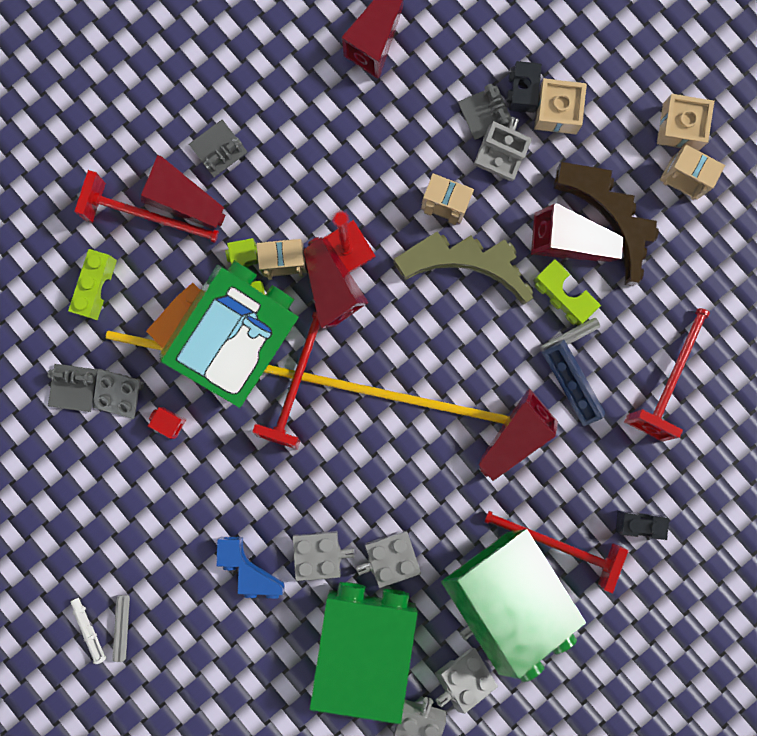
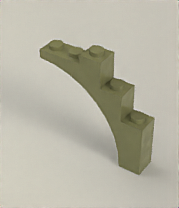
(467, 254)

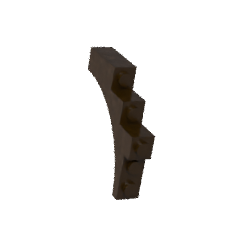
(595, 188)

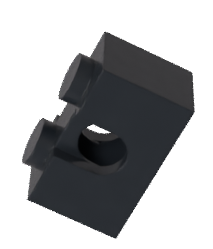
(528, 75)
(631, 525)

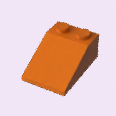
(171, 317)

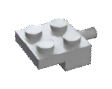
(502, 150)
(318, 555)
(391, 559)
(465, 681)
(421, 719)

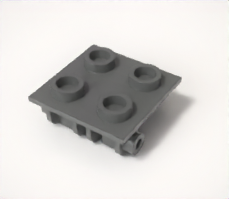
(483, 109)
(218, 148)
(72, 387)
(116, 393)

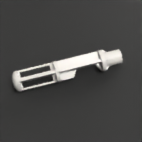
(87, 630)

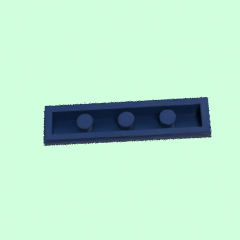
(574, 383)

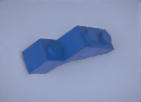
(251, 578)

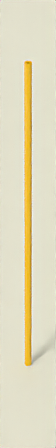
(342, 384)

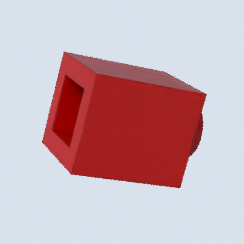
(166, 422)

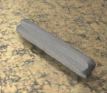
(575, 333)
(121, 628)

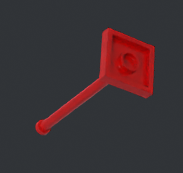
(92, 196)
(349, 243)
(652, 423)
(278, 433)
(610, 566)

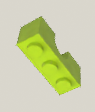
(246, 254)
(551, 283)
(87, 294)

